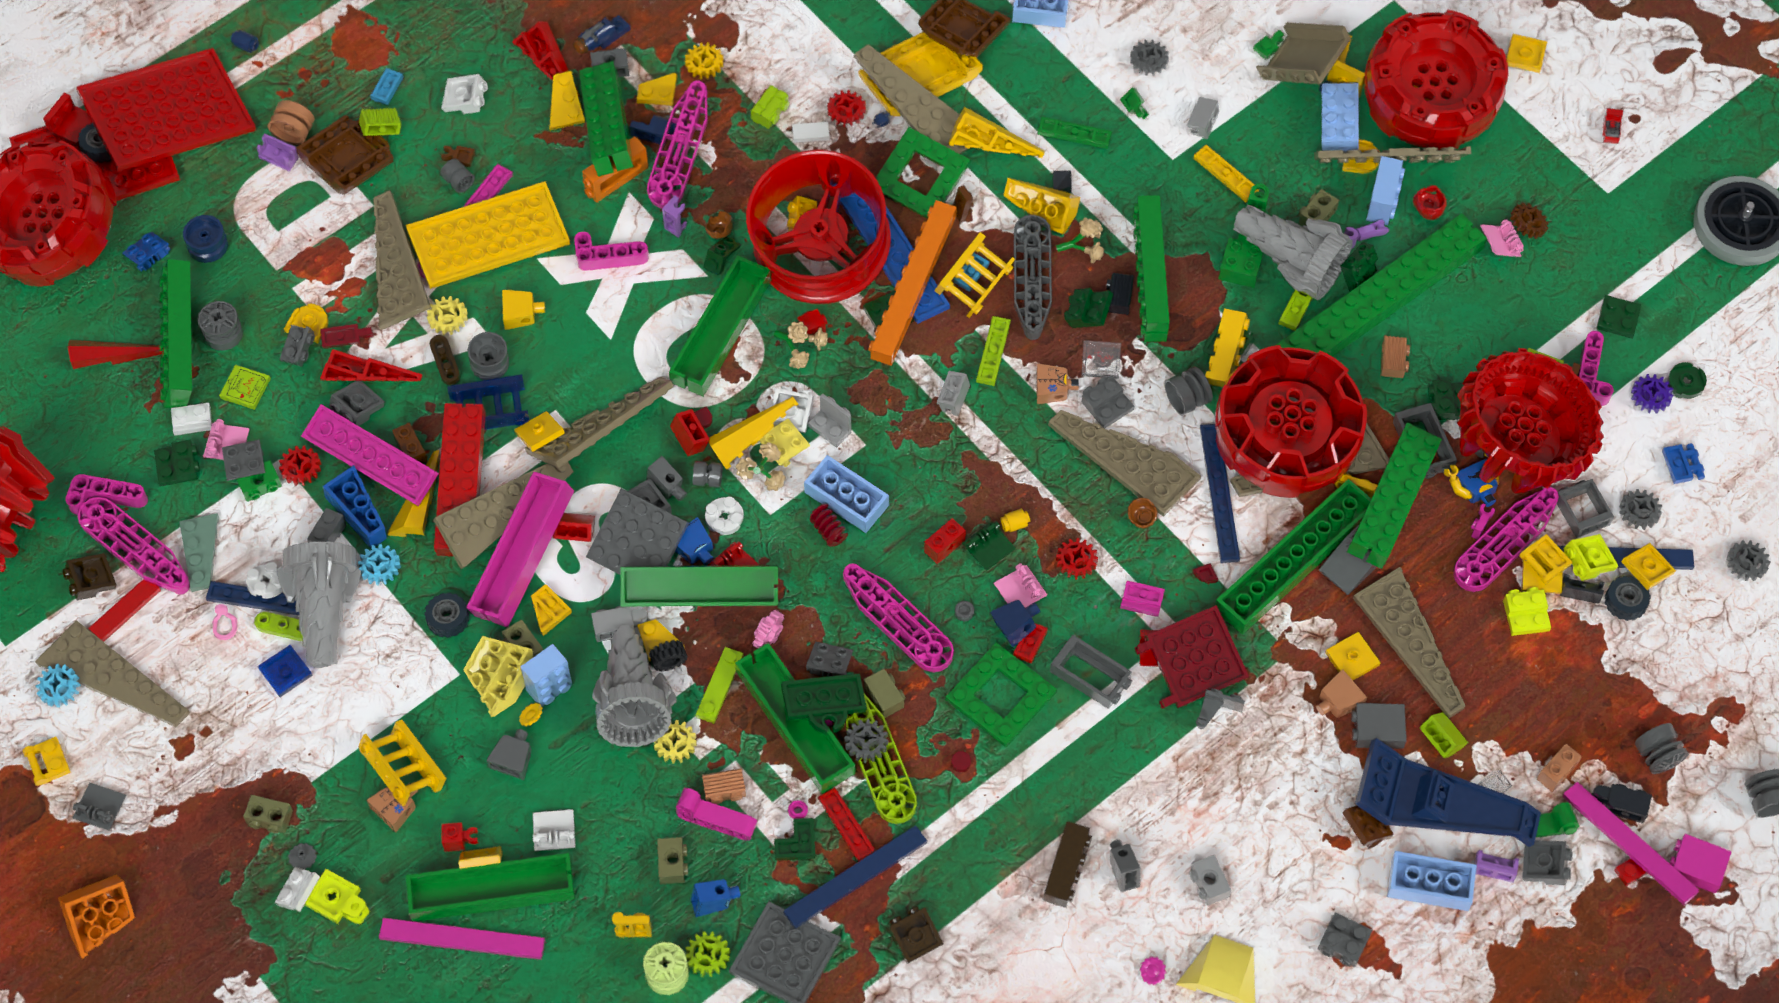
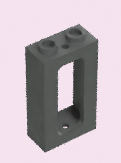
(1428, 417)
(1099, 661)

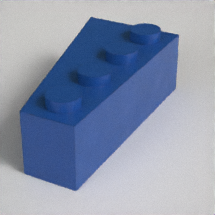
(351, 500)

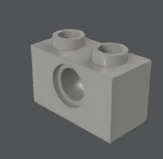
(1211, 869)

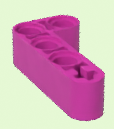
(634, 254)
(1591, 367)
(131, 495)
(713, 816)

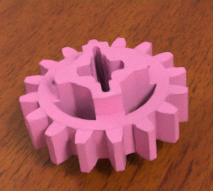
(768, 629)

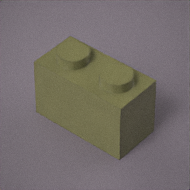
(884, 693)

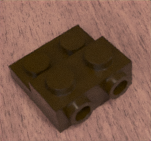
(88, 576)
(914, 934)

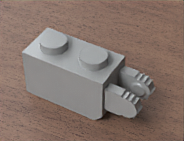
(608, 621)

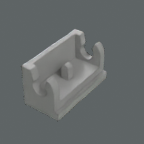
(1203, 117)
(953, 392)

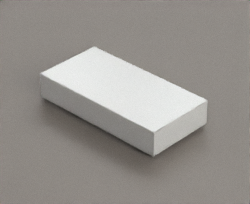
(810, 132)

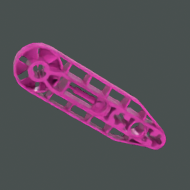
(681, 135)
(1514, 531)
(142, 553)
(889, 608)

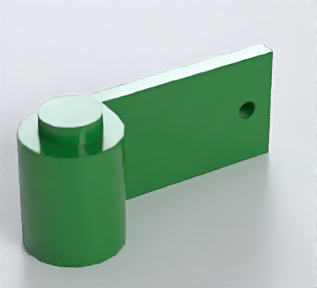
(1560, 821)

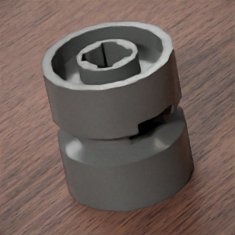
(457, 175)
(707, 474)

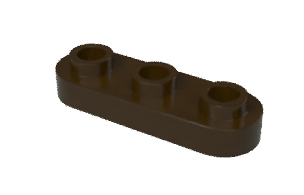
(442, 354)

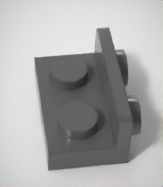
(297, 345)

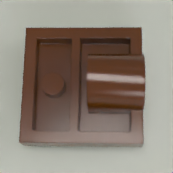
(1366, 827)

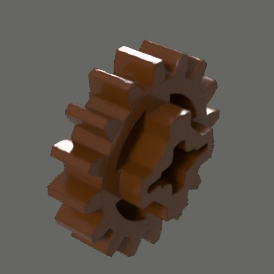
(1529, 220)

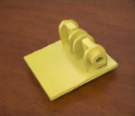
(788, 441)

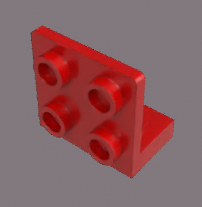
(66, 119)

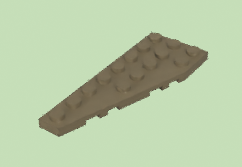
(1135, 465)

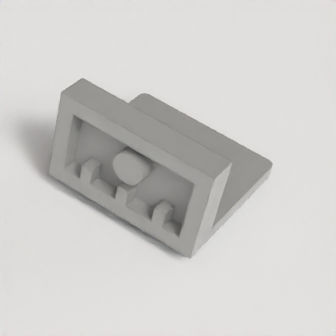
(831, 421)

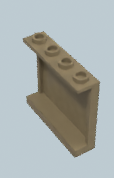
(1306, 53)

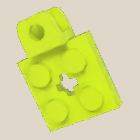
(346, 901)

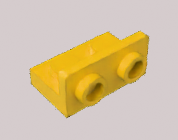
(797, 208)

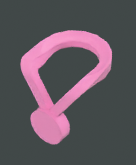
(223, 610)

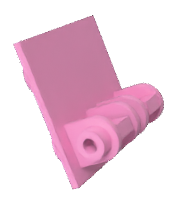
(1503, 239)
(222, 436)
(1020, 586)

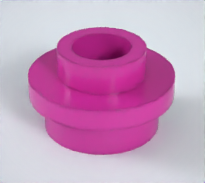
(797, 804)

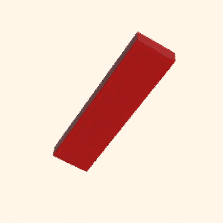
(124, 609)
(846, 824)

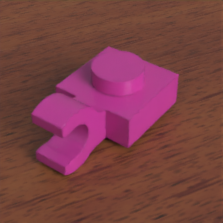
(1480, 524)

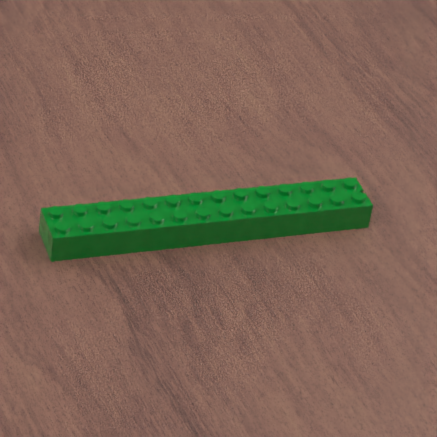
(1389, 289)

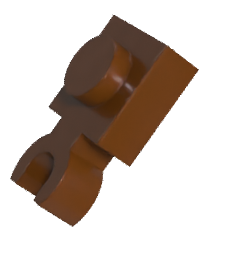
(463, 154)

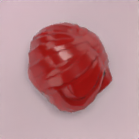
(1430, 205)

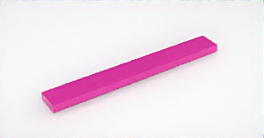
(488, 189)
(1630, 843)
(462, 938)

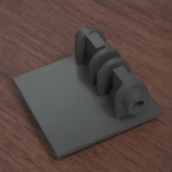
(243, 460)
(828, 659)
(98, 806)

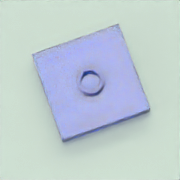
(285, 671)

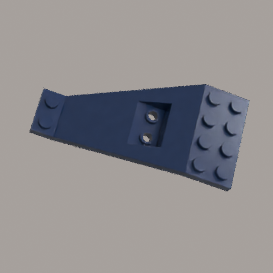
(1423, 797)

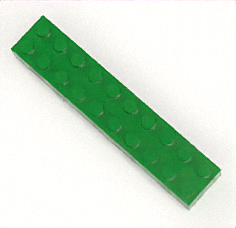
(1293, 557)

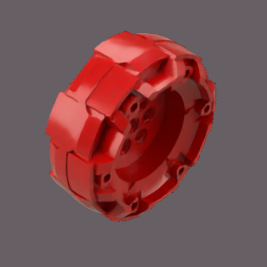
(1431, 44)
(51, 211)
(1264, 451)

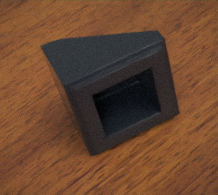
(1062, 180)

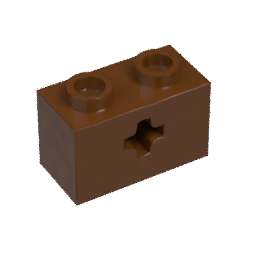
(409, 443)

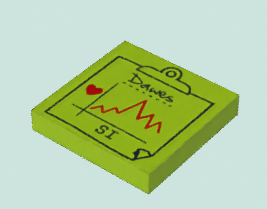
(245, 387)

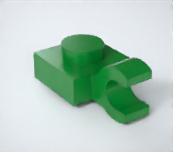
(1267, 47)
(1132, 101)

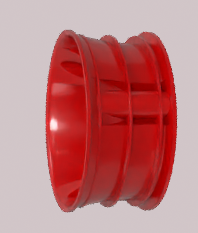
(826, 169)

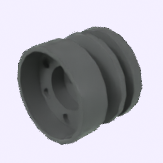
(220, 325)
(488, 356)
(1188, 390)
(1662, 749)
(1765, 791)

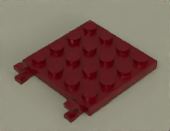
(1195, 657)

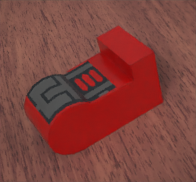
(1612, 125)

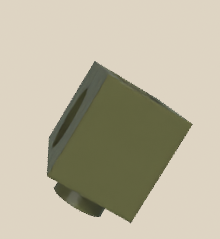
(672, 872)

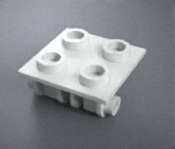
(553, 830)

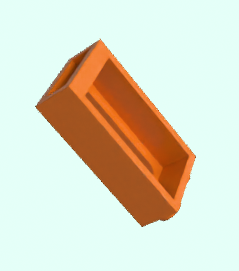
(601, 186)

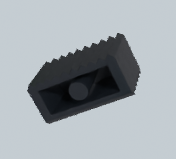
(1121, 288)

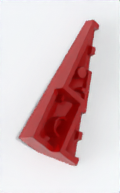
(542, 49)
(94, 352)
(353, 368)

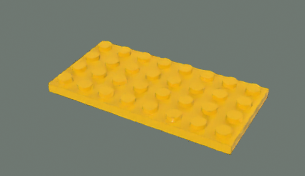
(487, 235)

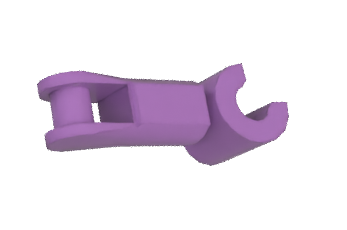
(1366, 231)

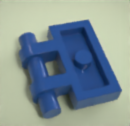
(1678, 464)

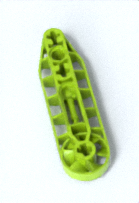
(885, 801)

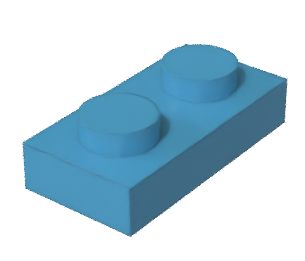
(387, 86)
(971, 272)

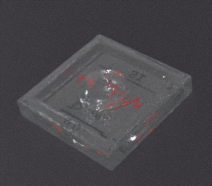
(1101, 359)

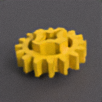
(704, 60)

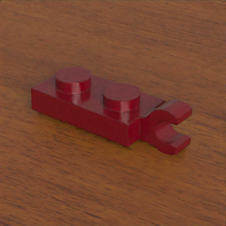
(344, 335)

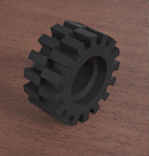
(668, 655)

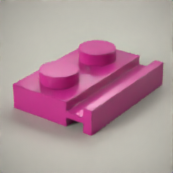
(1142, 598)

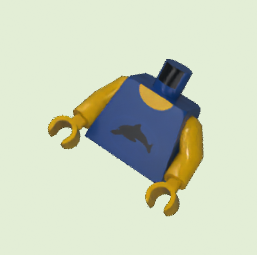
(1469, 486)

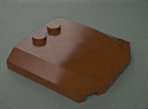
(962, 26)
(344, 155)

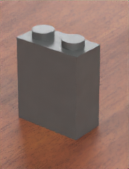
(1380, 722)

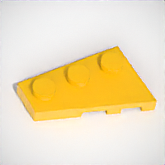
(565, 102)

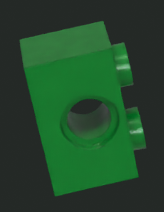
(270, 483)

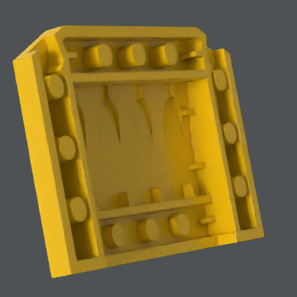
(929, 65)

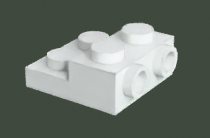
(464, 94)
(797, 414)

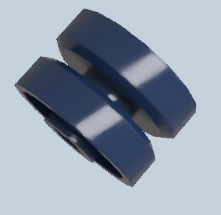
(205, 238)

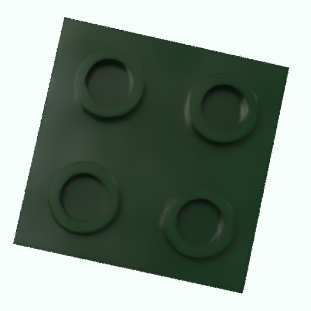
(989, 545)

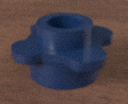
(881, 120)

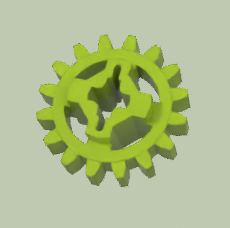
(714, 949)

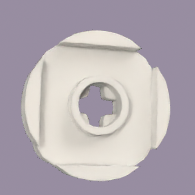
(724, 505)
(263, 572)

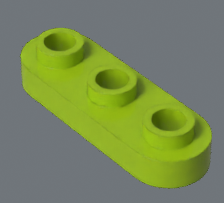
(273, 622)

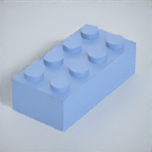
(1340, 116)
(846, 493)
(1431, 881)

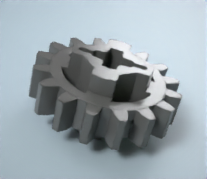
(1149, 57)
(1640, 509)
(1748, 560)
(857, 739)

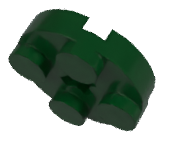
(1688, 371)

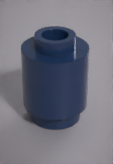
(245, 41)

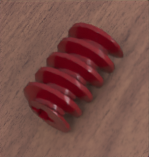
(828, 526)

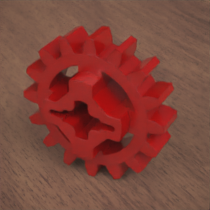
(846, 108)
(309, 465)
(1071, 552)

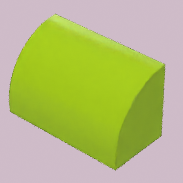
(1443, 735)

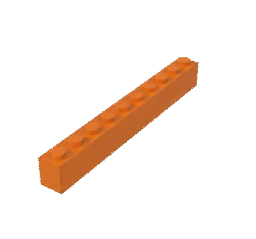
(913, 283)

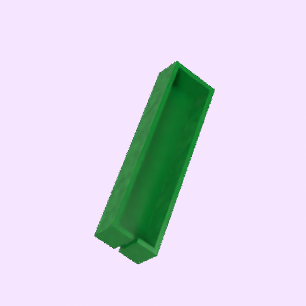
(605, 118)
(1151, 269)
(720, 326)
(175, 333)
(1394, 495)
(699, 585)
(817, 752)
(490, 887)

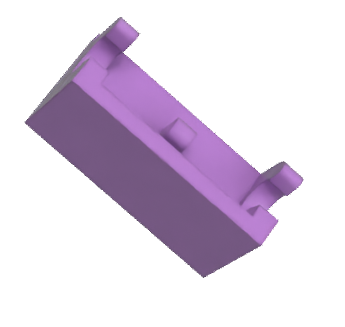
(277, 152)
(672, 217)
(1496, 867)

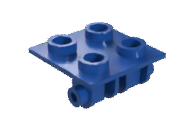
(147, 247)

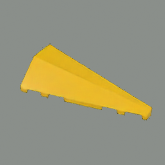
(735, 439)

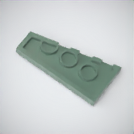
(199, 549)

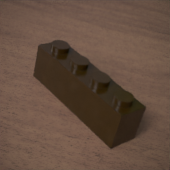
(1066, 864)

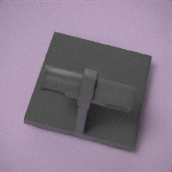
(1213, 702)

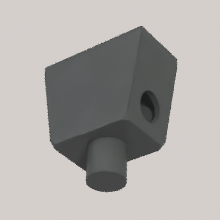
(666, 479)
(511, 755)
(1124, 866)

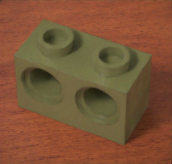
(1320, 212)
(526, 640)
(270, 809)

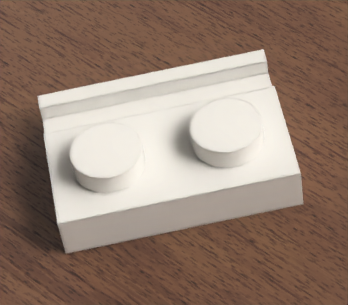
(191, 419)
(297, 889)

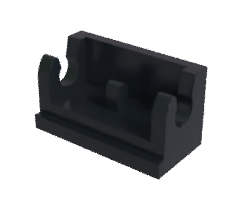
(1582, 590)

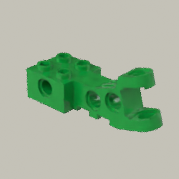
(1241, 257)

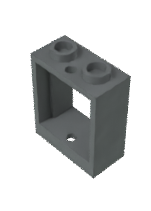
(1589, 525)

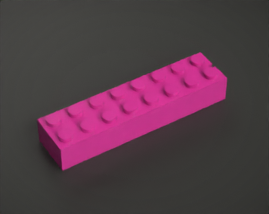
(520, 549)

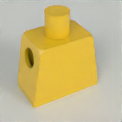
(519, 308)

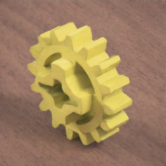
(447, 315)
(682, 746)

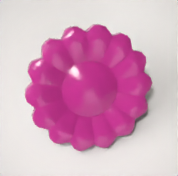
(1153, 970)

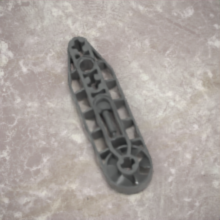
(1027, 236)

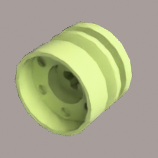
(669, 979)

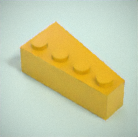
(1227, 347)

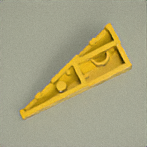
(979, 132)
(411, 517)

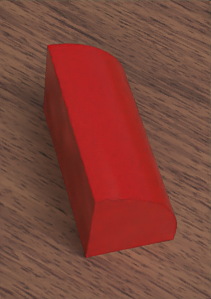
(575, 527)

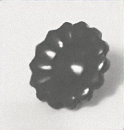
(302, 856)

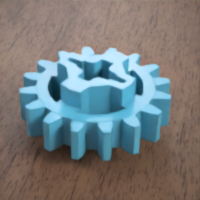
(378, 564)
(63, 691)

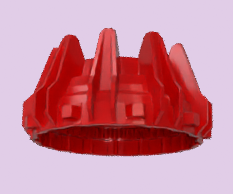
(1529, 419)
(20, 480)

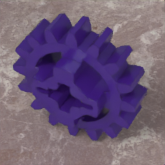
(1648, 387)

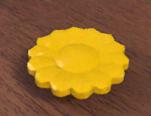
(530, 714)

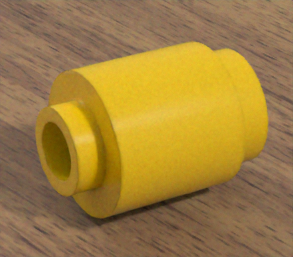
(1015, 520)

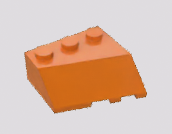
(96, 912)

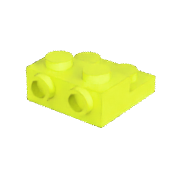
(1590, 557)
(1527, 611)

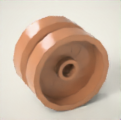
(291, 122)

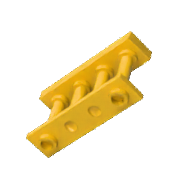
(957, 271)
(410, 748)

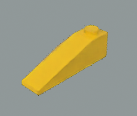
(1051, 204)

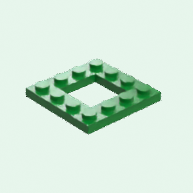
(912, 142)
(1000, 728)

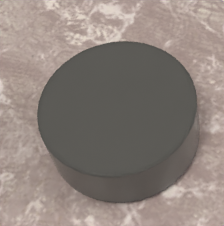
(964, 611)

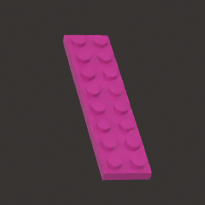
(369, 455)

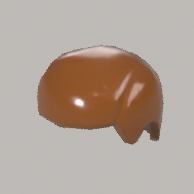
(719, 226)
(1142, 513)

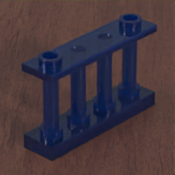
(495, 388)

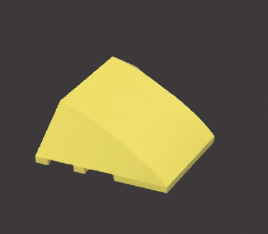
(497, 672)
(1223, 970)

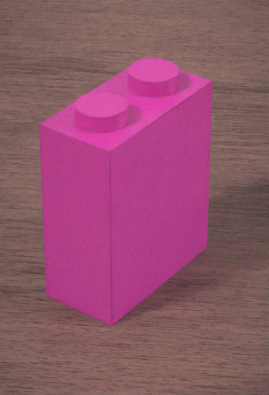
(1700, 862)

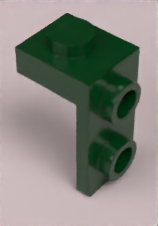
(718, 253)

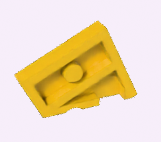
(658, 91)
(549, 608)
(653, 634)

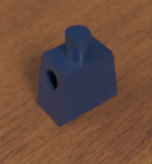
(1015, 620)

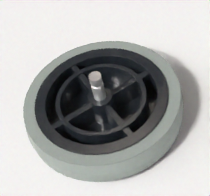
(1739, 220)

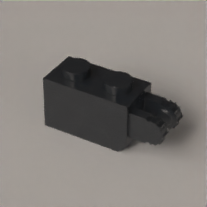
(1624, 801)

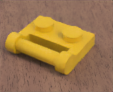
(1550, 555)
(53, 759)
(638, 924)

